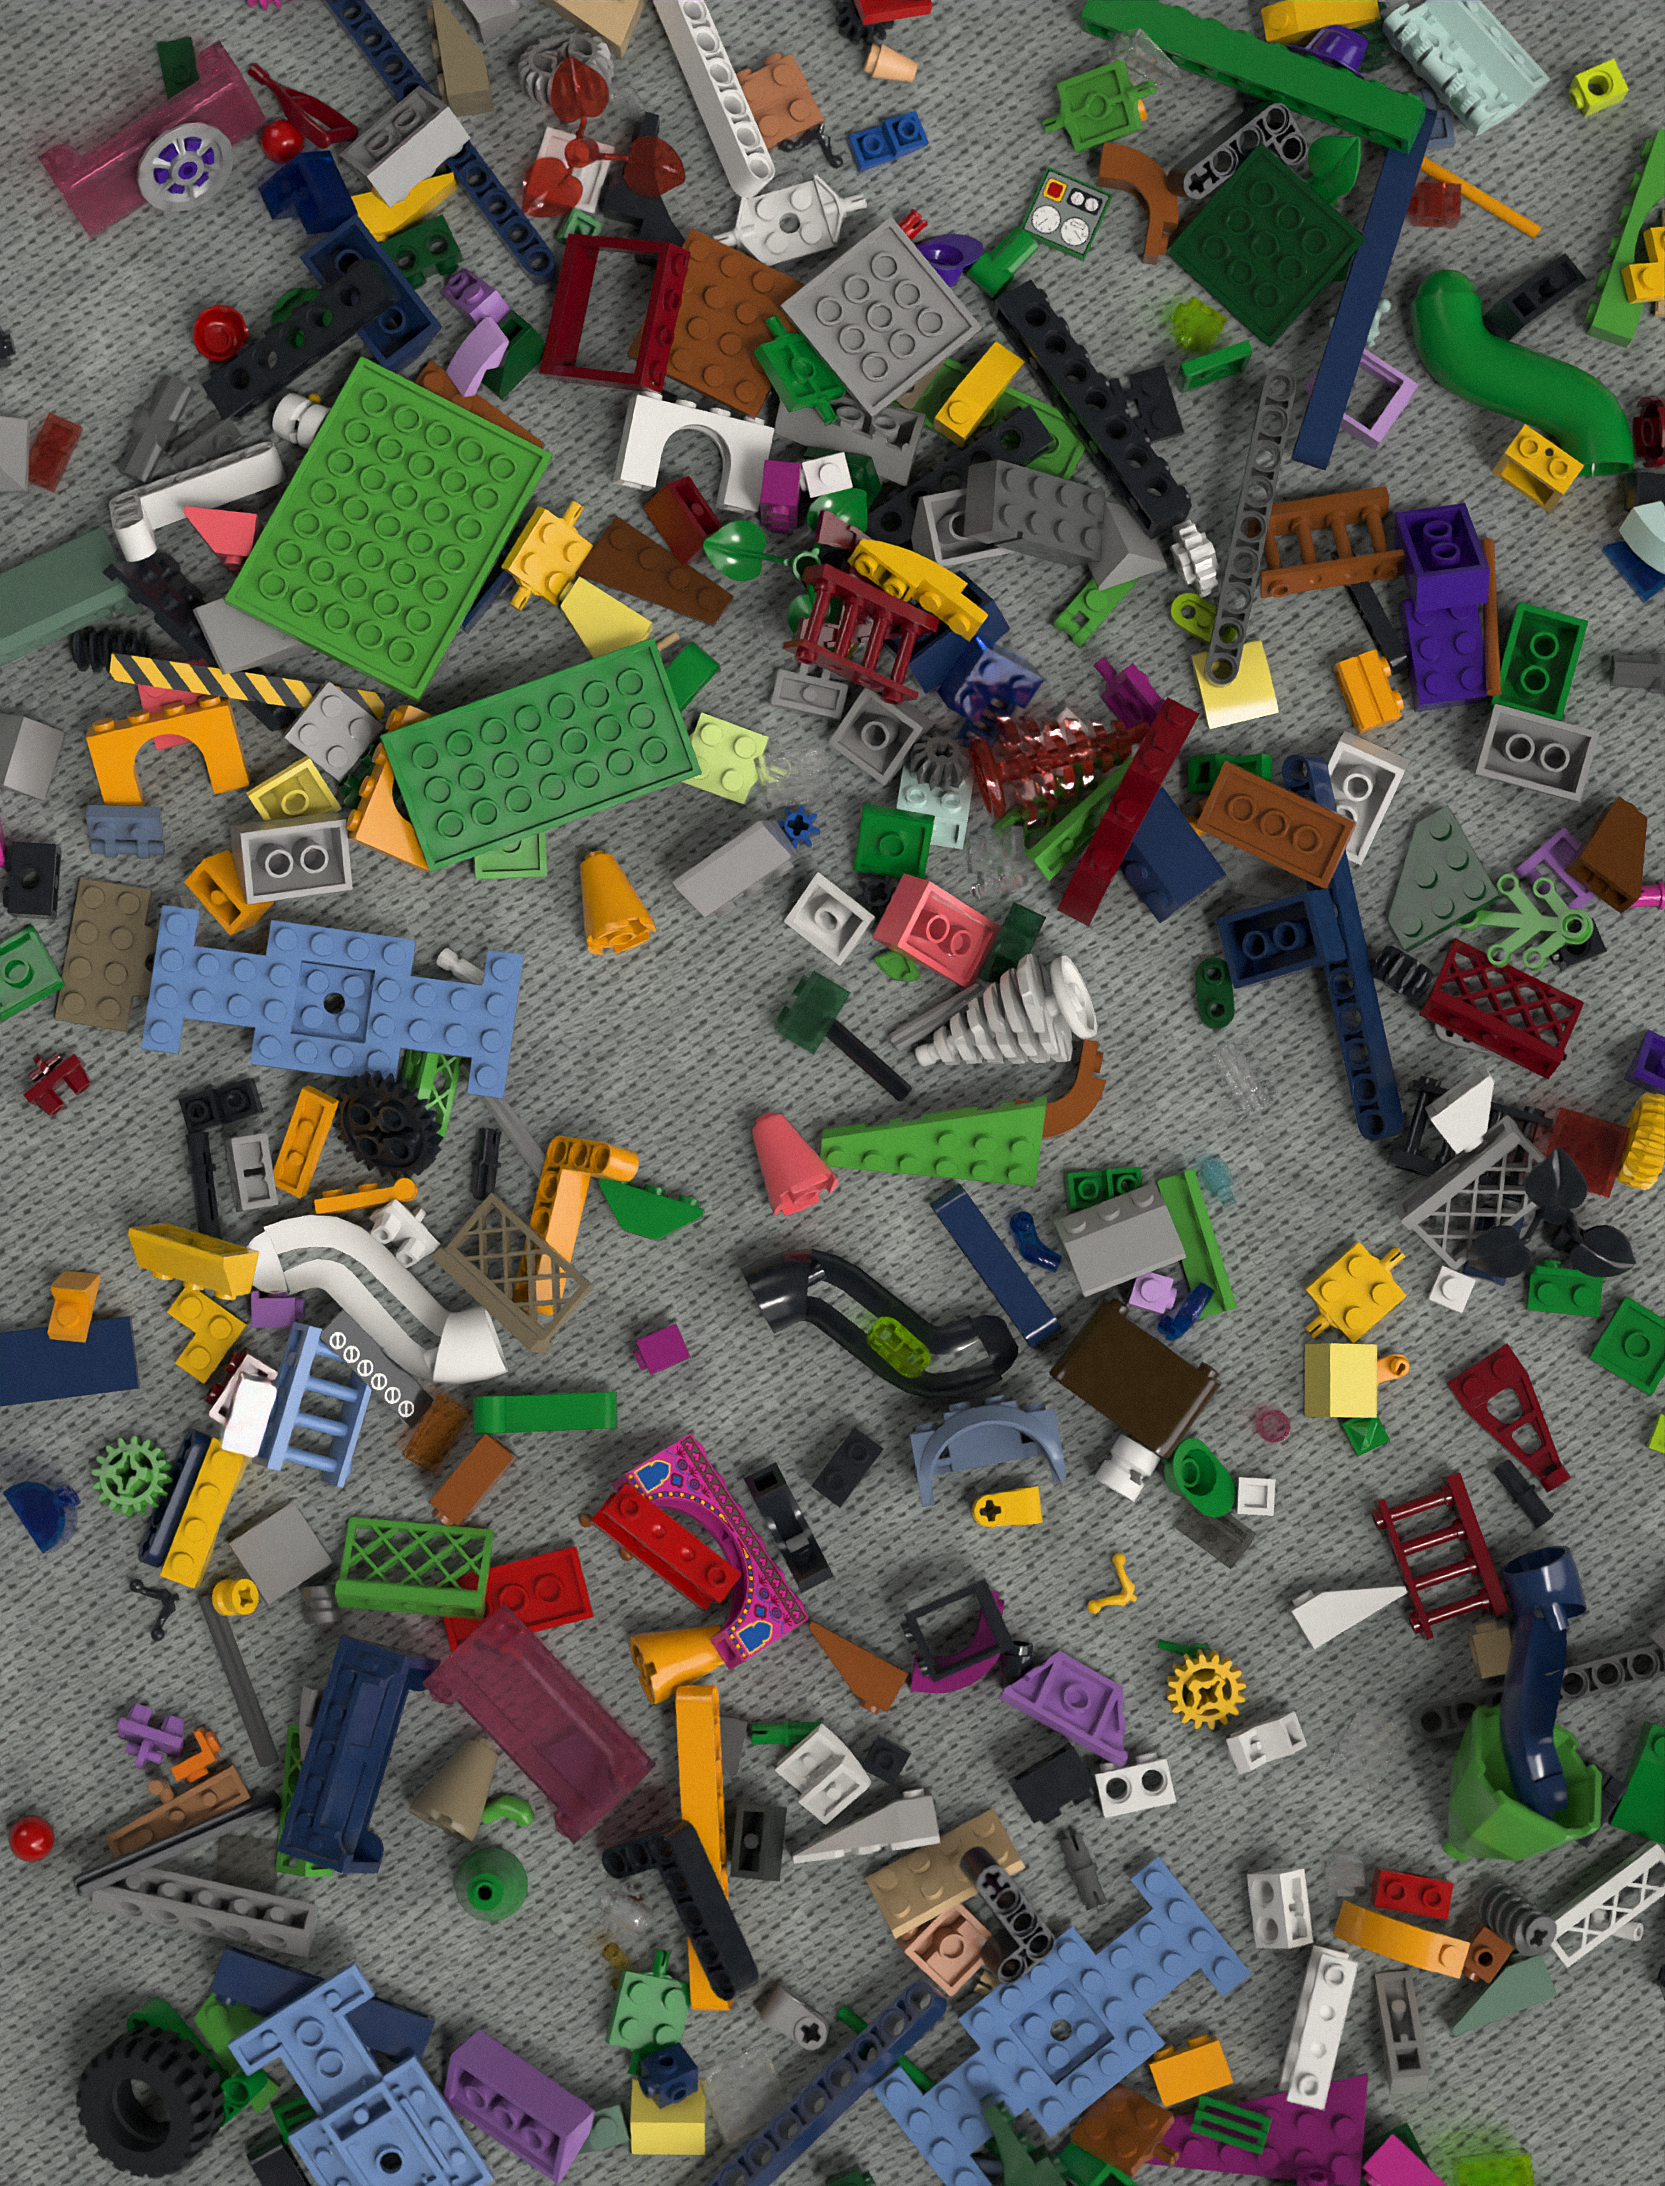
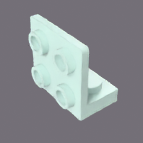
(949, 808)

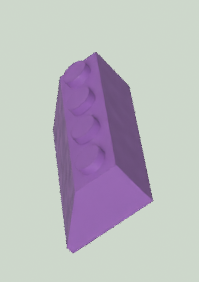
(517, 2105)

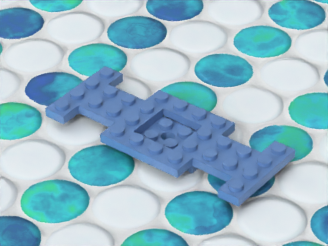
(287, 999)
(1099, 1998)
(356, 2101)

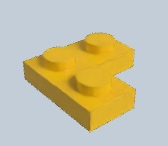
(1647, 280)
(214, 1329)

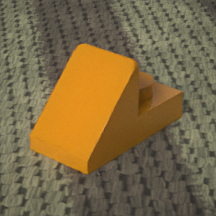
(73, 1305)

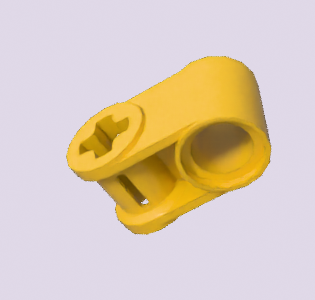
(1015, 1507)

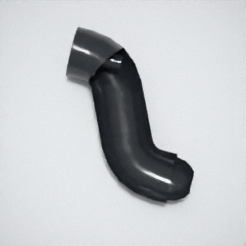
(781, 1292)

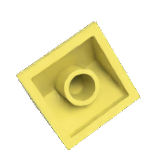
(294, 793)
(1341, 1380)
(669, 2130)

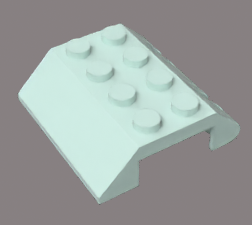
(1466, 59)

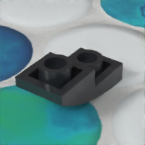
(221, 1106)

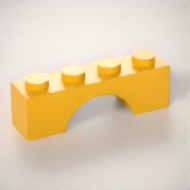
(203, 1515)

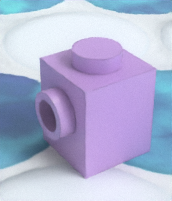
(1152, 1293)

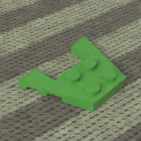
(221, 2024)

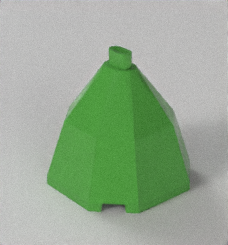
(1483, 1807)

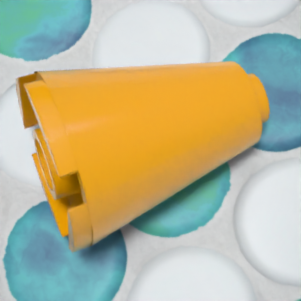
(611, 906)
(673, 1659)

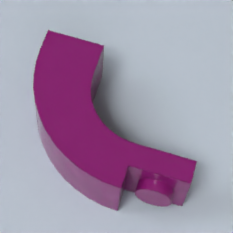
(982, 1639)

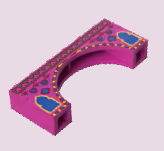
(761, 1600)

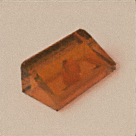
(436, 1433)

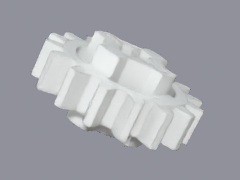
(1195, 558)

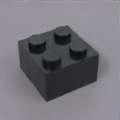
(1053, 1784)

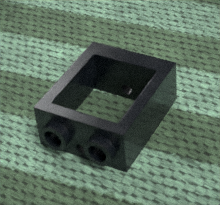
(992, 1614)

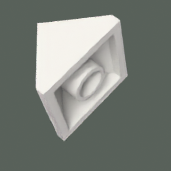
(829, 919)

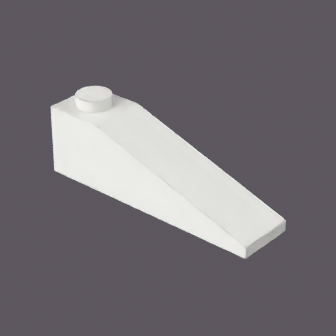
(898, 1824)

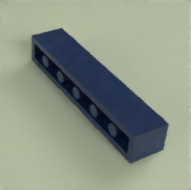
(271, 1985)

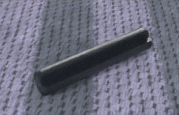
(868, 1061)

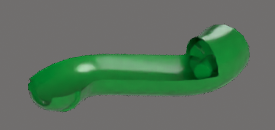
(1515, 378)

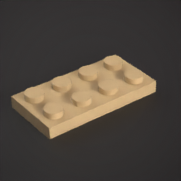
(931, 1876)

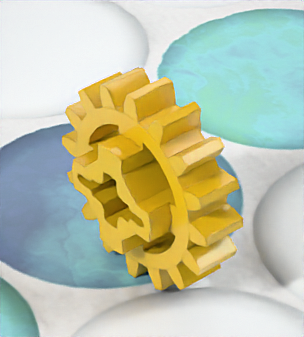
(1214, 1676)

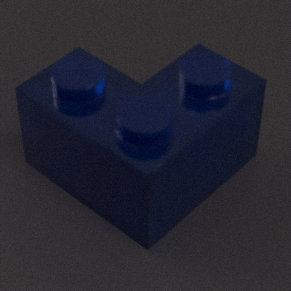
(309, 190)
(987, 671)

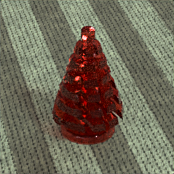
(1037, 760)

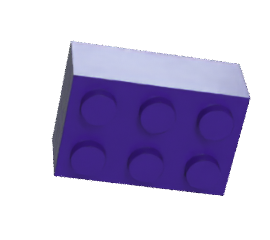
(1441, 557)
(1444, 656)

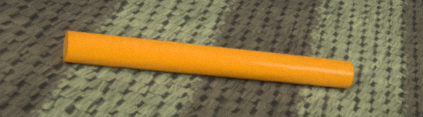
(1481, 198)

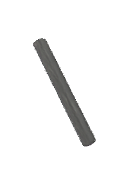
(240, 1683)

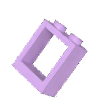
(1392, 378)

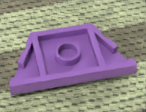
(1073, 1704)

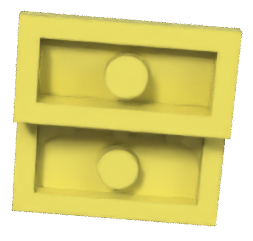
(1249, 694)

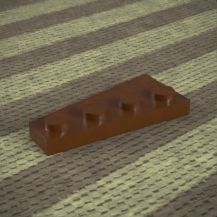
(642, 568)

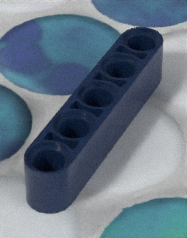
(995, 1265)

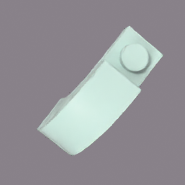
(1646, 533)

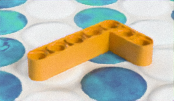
(561, 1201)

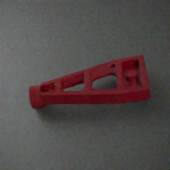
(1486, 1380)

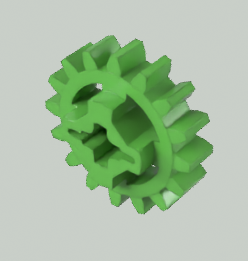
(125, 1462)

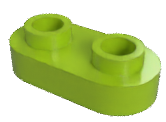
(1202, 623)

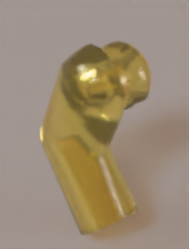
(618, 1960)

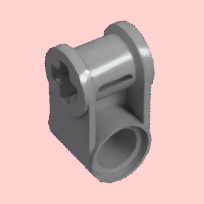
(789, 2013)

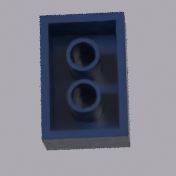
(1281, 938)

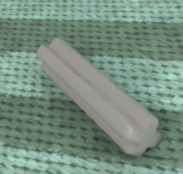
(934, 1018)

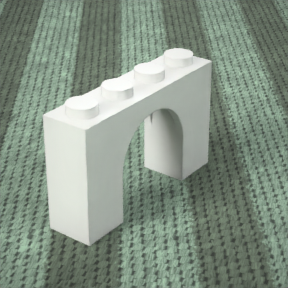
(742, 445)

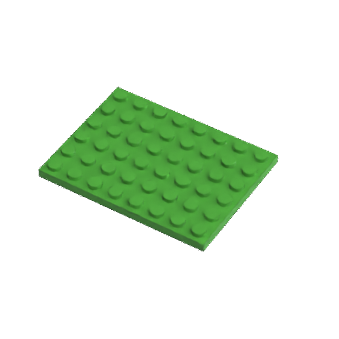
(389, 529)

